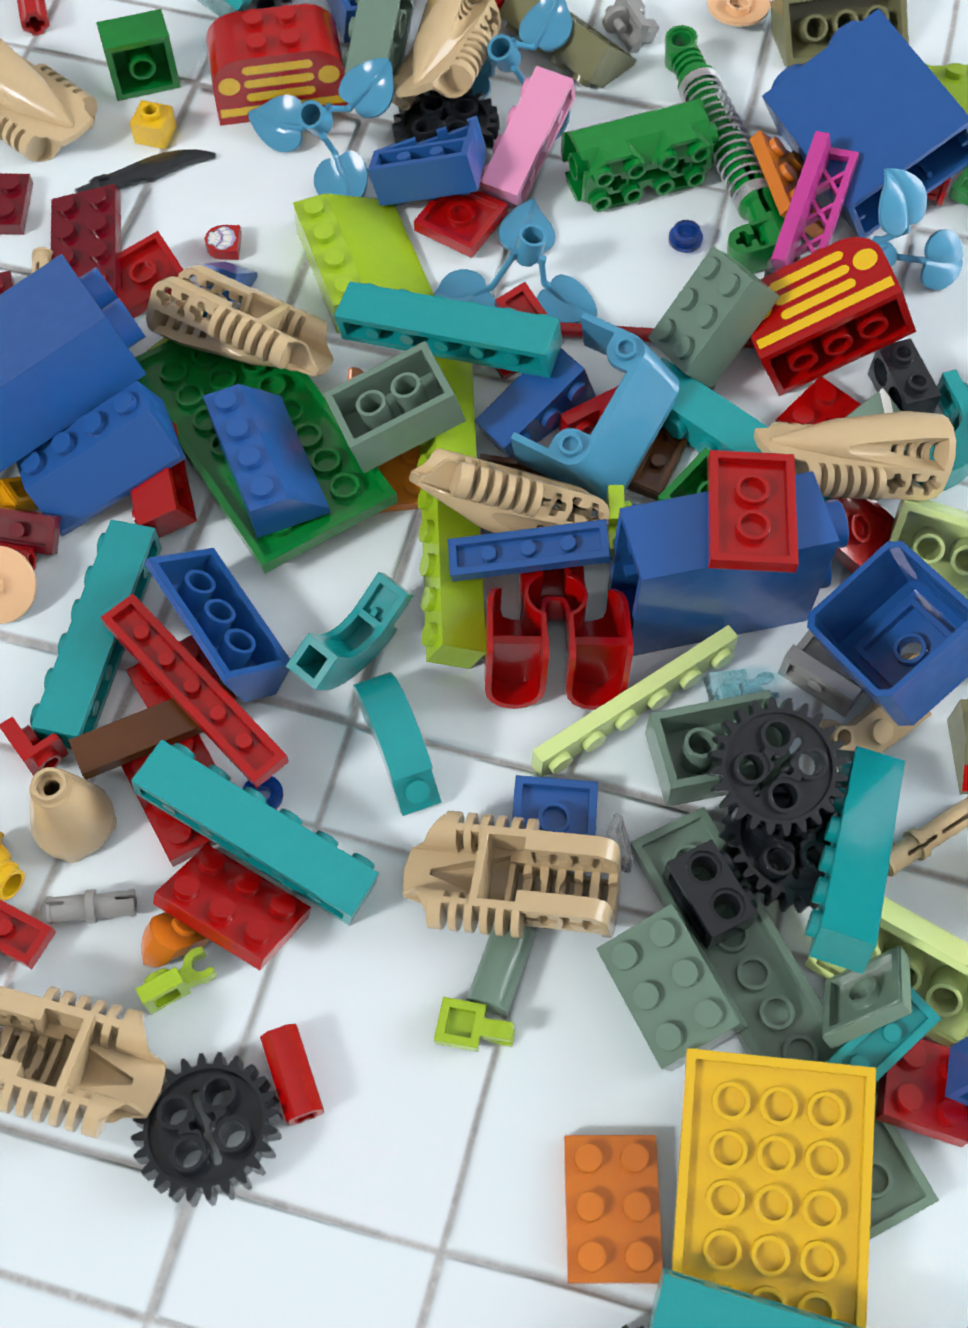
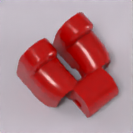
(519, 649)

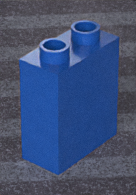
(872, 101)
(59, 354)
(681, 601)

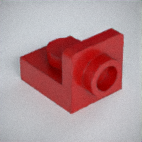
(32, 751)

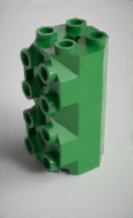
(654, 148)

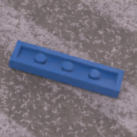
(529, 550)

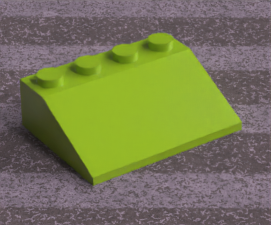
(356, 243)

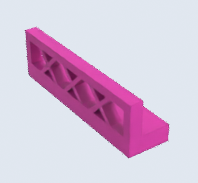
(804, 198)

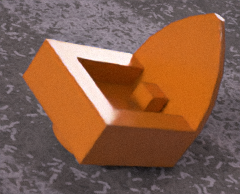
(168, 939)

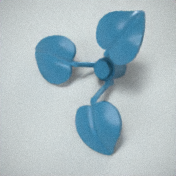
(543, 26)
(284, 118)
(905, 203)
(528, 237)

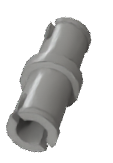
(91, 906)

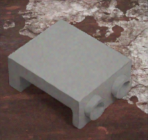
(820, 675)

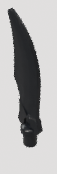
(149, 168)

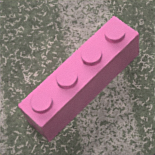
(528, 136)

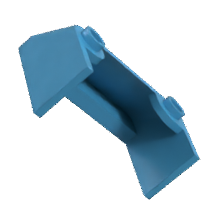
(625, 427)

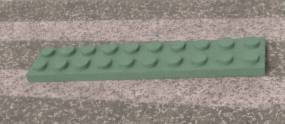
(781, 1009)

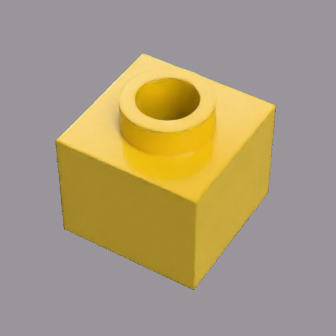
(153, 124)

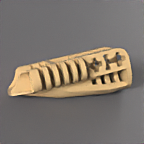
(447, 49)
(40, 107)
(252, 332)
(862, 452)
(502, 496)
(513, 877)
(75, 1061)

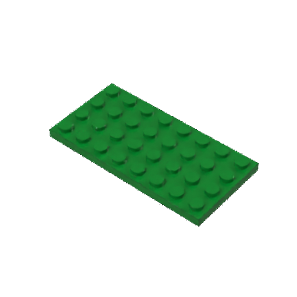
(186, 375)

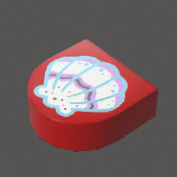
(224, 242)

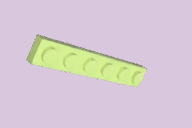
(625, 708)

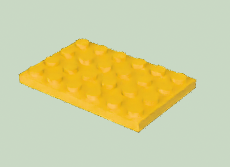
(777, 1179)

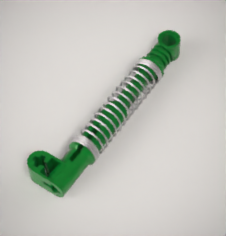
(755, 241)

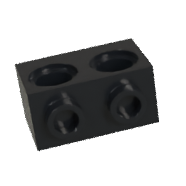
(904, 377)
(699, 897)

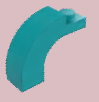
(955, 407)
(343, 652)
(399, 742)

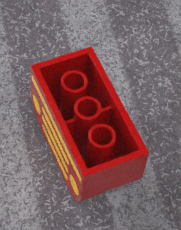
(273, 55)
(830, 312)

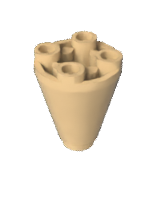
(69, 814)

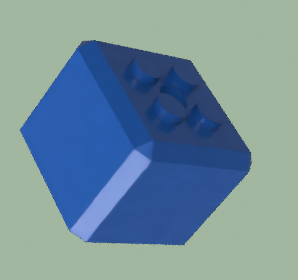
(880, 611)

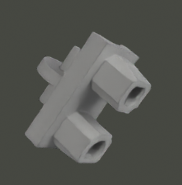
(628, 20)

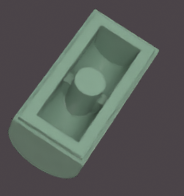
(501, 970)

